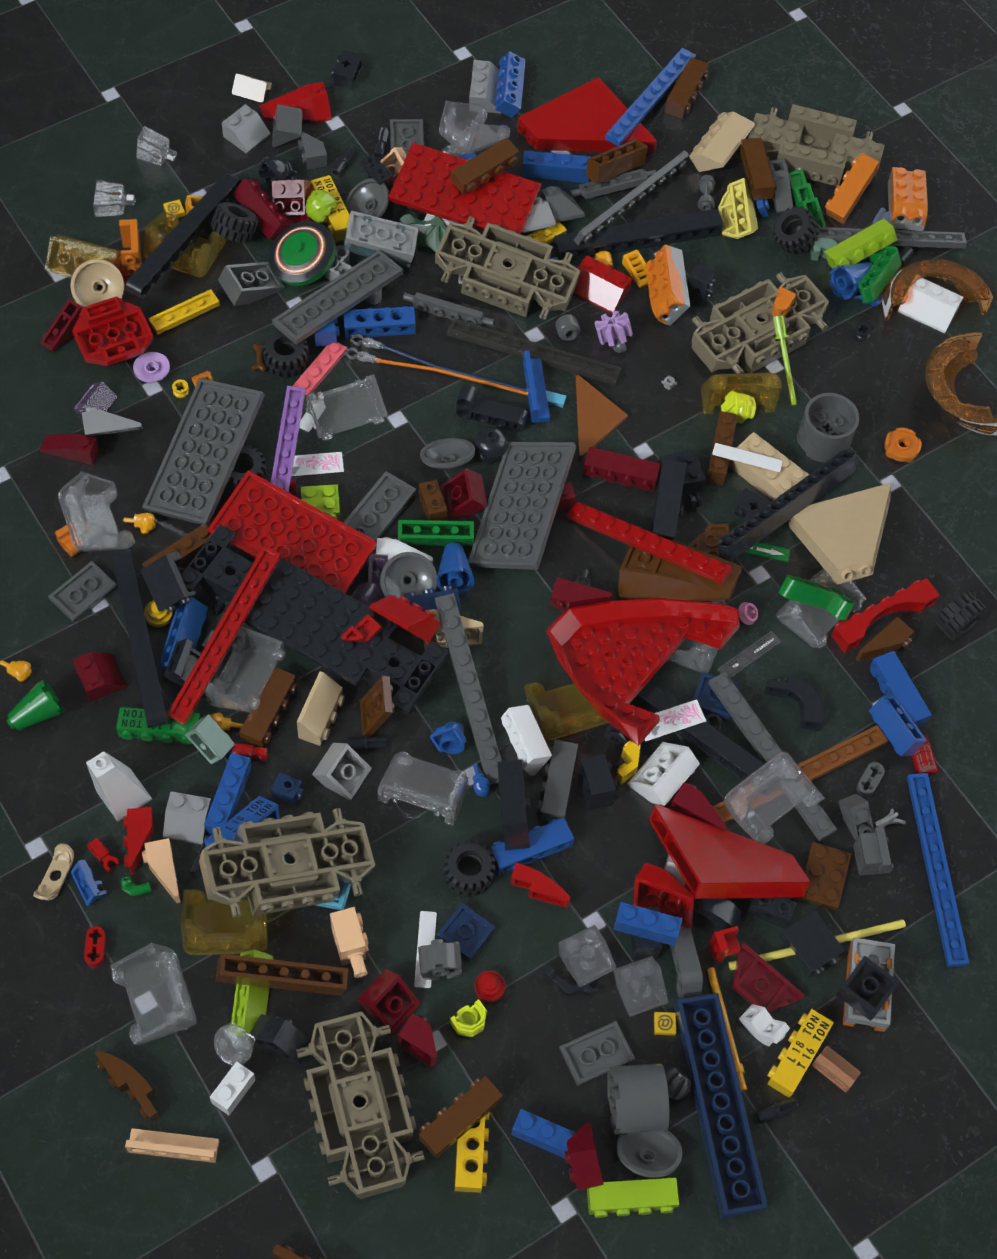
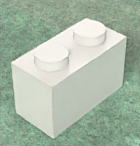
(232, 1088)

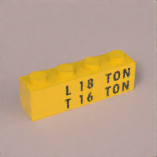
(339, 216)
(800, 1052)

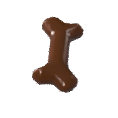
(259, 358)

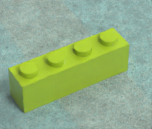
(861, 244)
(633, 1196)

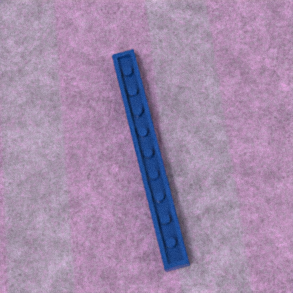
(649, 98)
(937, 870)

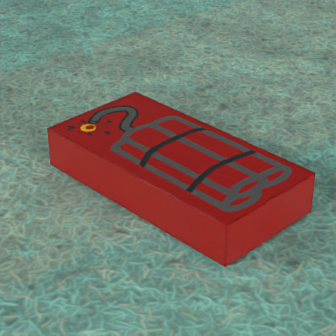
(924, 759)

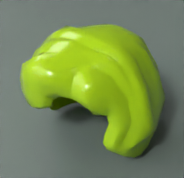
(320, 205)

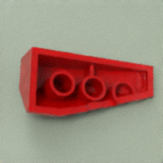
(309, 98)

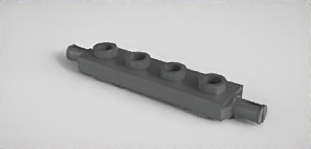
(614, 184)
(447, 309)

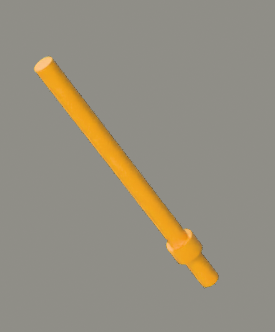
(739, 1066)

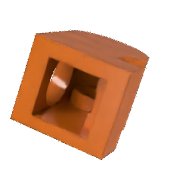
(783, 302)
(64, 539)

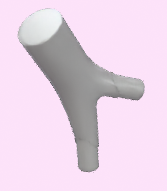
(889, 819)

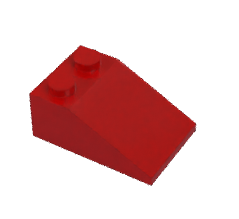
(659, 889)

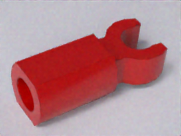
(249, 751)
(102, 854)

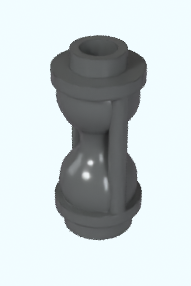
(706, 186)

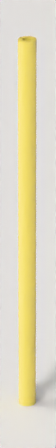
(841, 939)

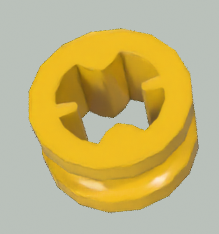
(180, 383)

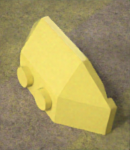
(738, 210)

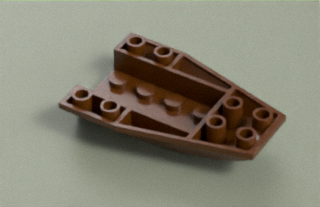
(651, 577)

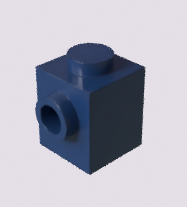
(287, 789)

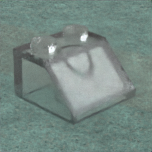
(586, 955)
(641, 985)

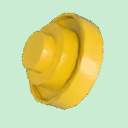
(157, 618)

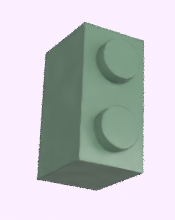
(209, 739)

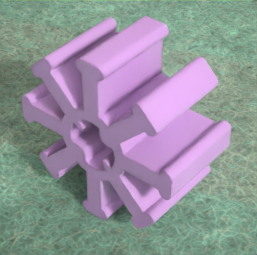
(613, 328)

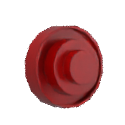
(489, 986)

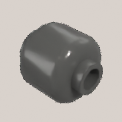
(567, 327)

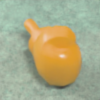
(604, 257)
(144, 521)
(18, 669)
(225, 723)

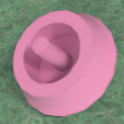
(748, 613)

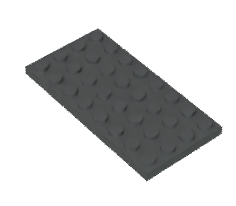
(203, 451)
(522, 505)

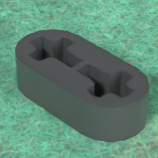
(866, 777)

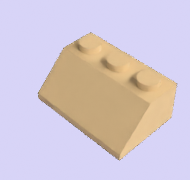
(320, 710)

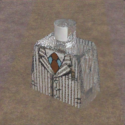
(153, 147)
(110, 199)

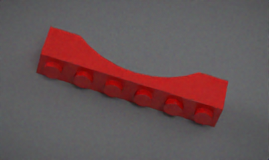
(915, 598)

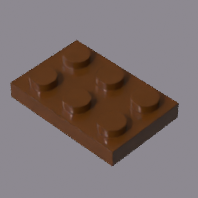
(376, 706)
(827, 874)

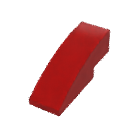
(540, 886)

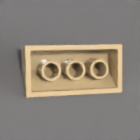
(720, 141)

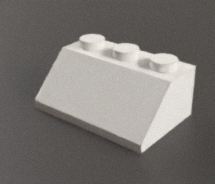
(931, 304)
(526, 738)
(664, 773)

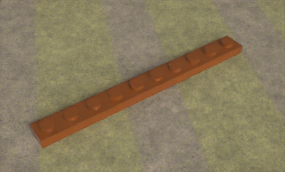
(829, 760)

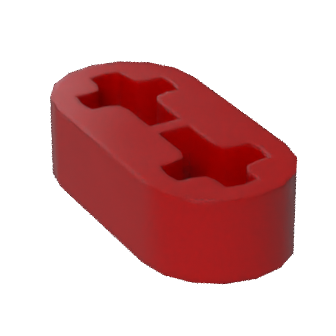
(99, 947)

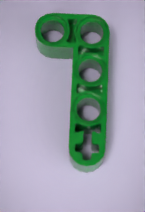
(884, 266)
(817, 595)

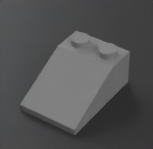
(100, 423)

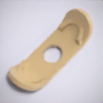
(61, 862)

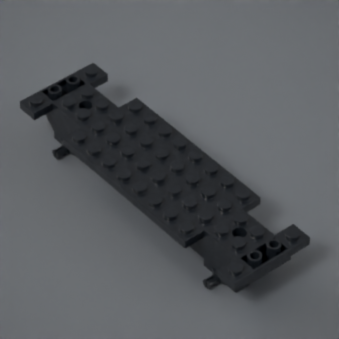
(312, 618)

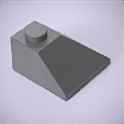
(561, 204)

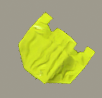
(739, 404)
(469, 1020)

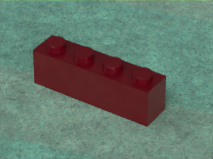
(256, 200)
(621, 469)

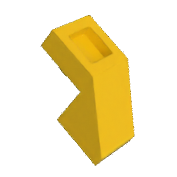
(631, 756)

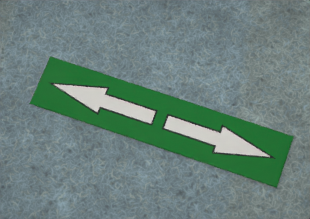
(769, 551)

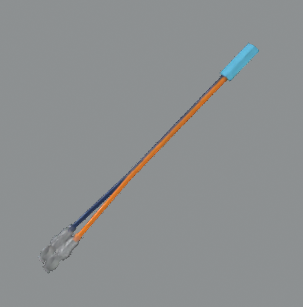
(552, 398)

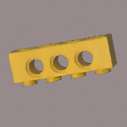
(472, 1181)

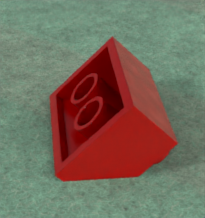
(601, 284)
(407, 616)

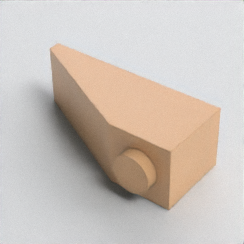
(161, 863)

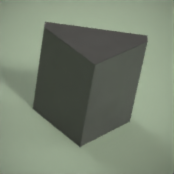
(286, 124)

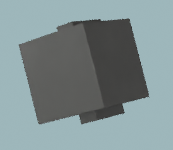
(872, 853)

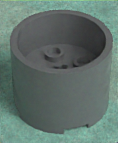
(827, 426)
(638, 1098)

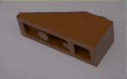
(890, 639)

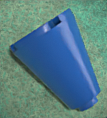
(846, 279)
(455, 569)

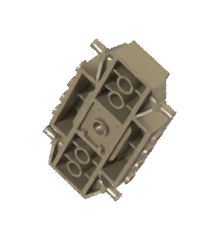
(814, 142)
(510, 288)
(738, 335)
(257, 865)
(363, 1135)

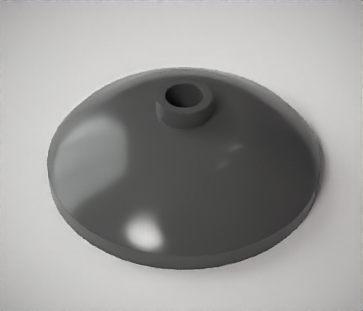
(368, 198)
(447, 453)
(408, 564)
(650, 1152)

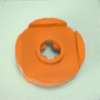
(899, 453)

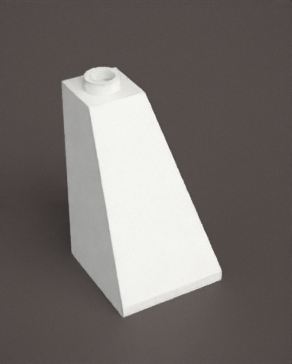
(116, 785)

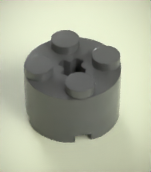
(440, 960)

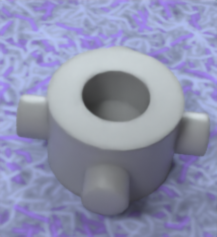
(669, 382)

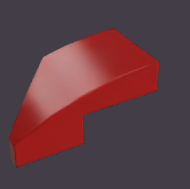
(363, 631)

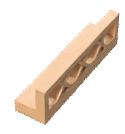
(172, 1145)

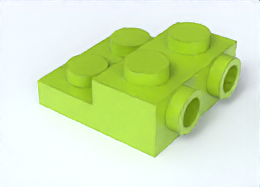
(323, 498)

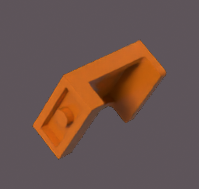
(130, 239)

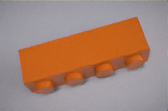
(852, 188)

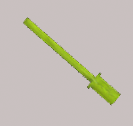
(781, 334)

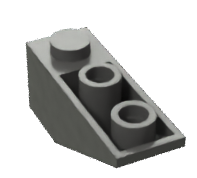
(782, 196)

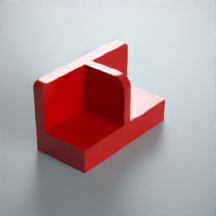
(724, 944)

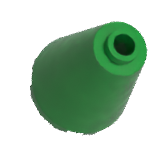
(35, 707)

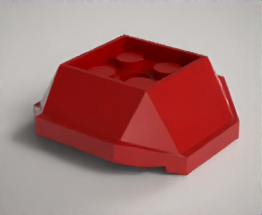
(111, 332)

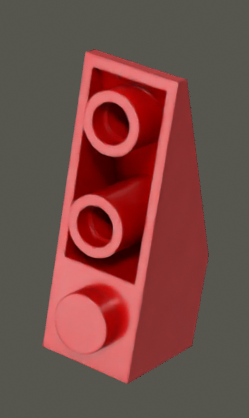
(140, 830)

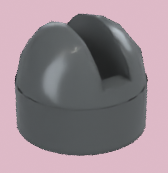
(619, 347)

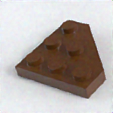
(709, 538)

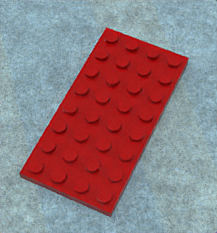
(427, 187)
(298, 531)

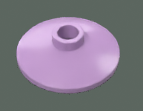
(151, 361)

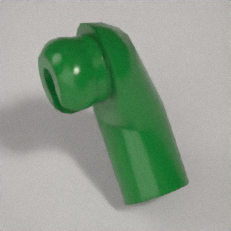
(133, 889)

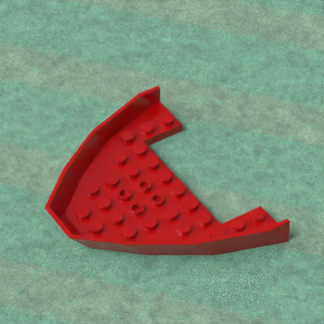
(623, 643)

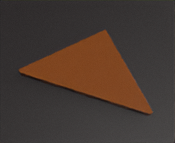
(595, 416)

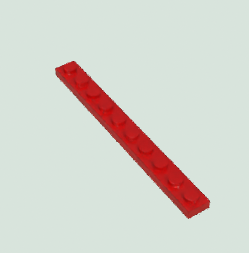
(650, 543)
(224, 635)

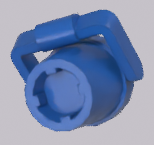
(452, 738)

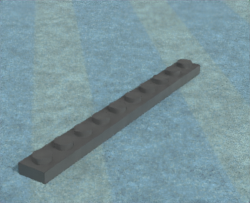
(629, 200)
(904, 237)
(469, 686)
(765, 746)

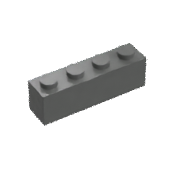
(558, 782)

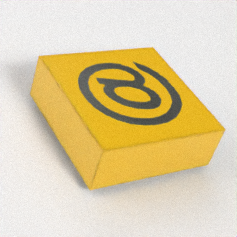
(175, 208)
(664, 1023)

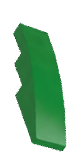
(804, 196)

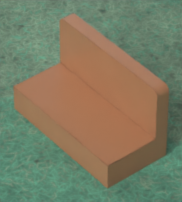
(836, 1068)

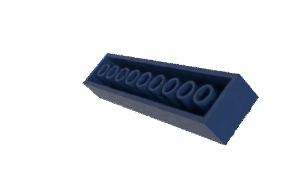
(720, 1107)

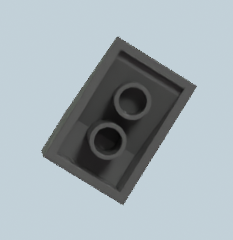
(249, 282)

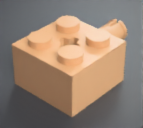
(350, 940)

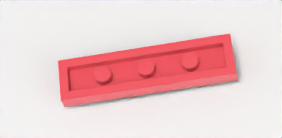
(320, 367)

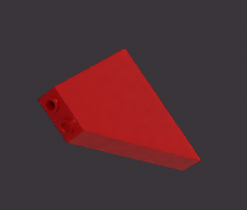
(579, 121)
(725, 863)

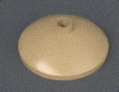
(95, 273)

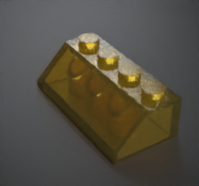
(68, 254)

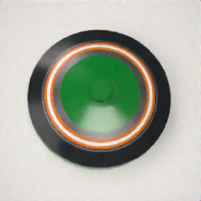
(302, 253)

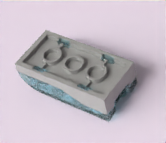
(369, 234)

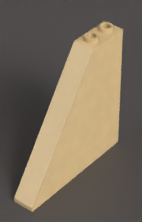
(845, 532)

